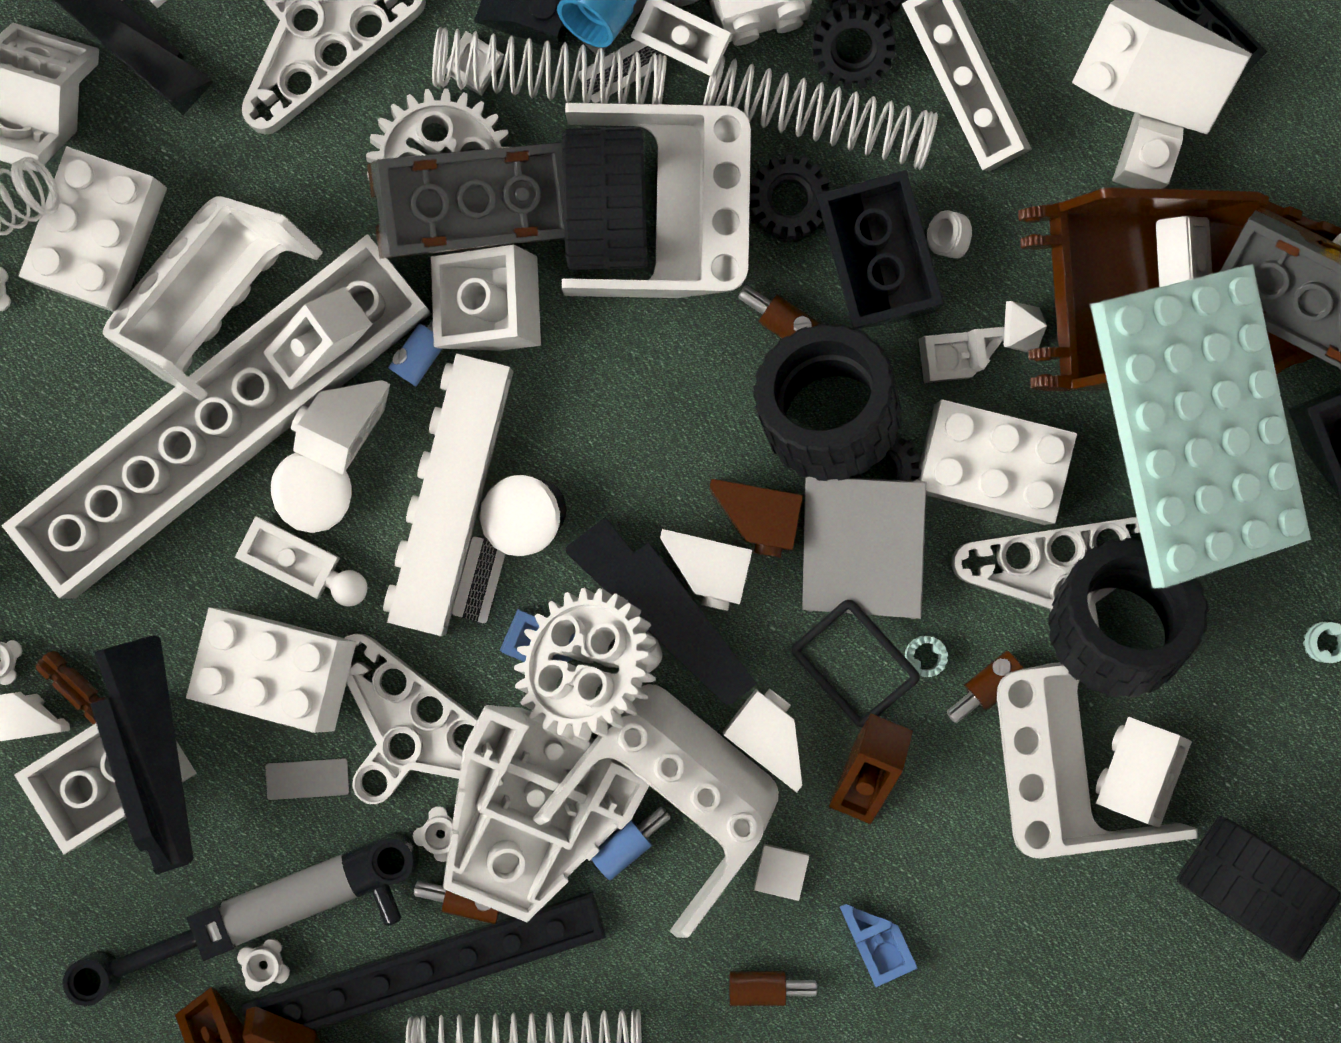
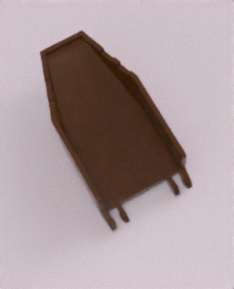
(1109, 250)

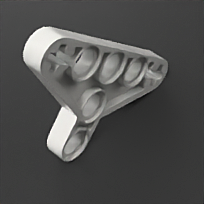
(302, 51)
(1043, 574)
(396, 714)

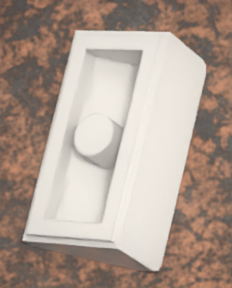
(1183, 249)

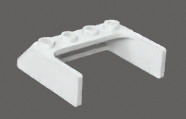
(699, 198)
(198, 283)
(1049, 770)
(693, 772)

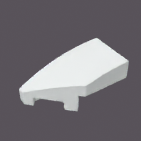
(958, 354)
(27, 717)

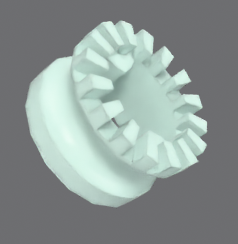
(1311, 642)
(936, 647)

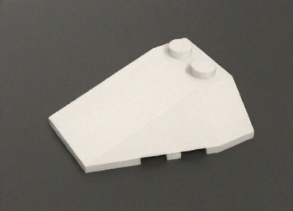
(504, 780)

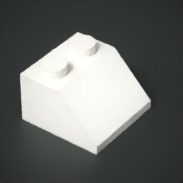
(486, 299)

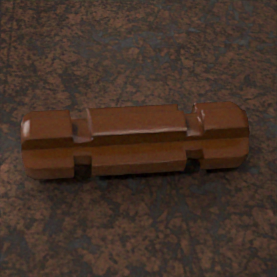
(69, 683)

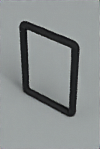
(882, 639)

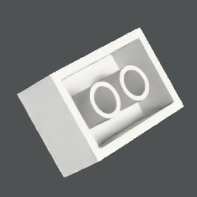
(97, 233)
(996, 462)
(271, 670)
(77, 789)

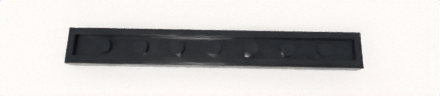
(437, 965)

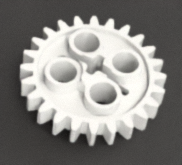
(464, 128)
(572, 706)

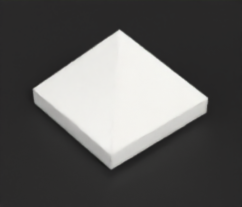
(1023, 326)

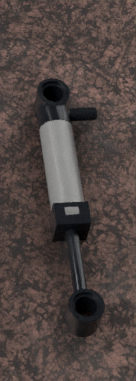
(259, 912)

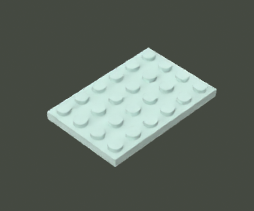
(1201, 424)

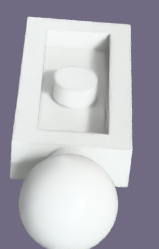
(299, 563)

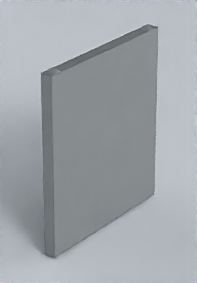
(864, 545)

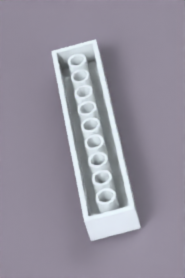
(192, 445)

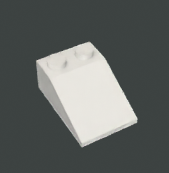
(1160, 65)

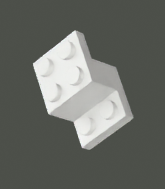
(750, 17)
(39, 91)

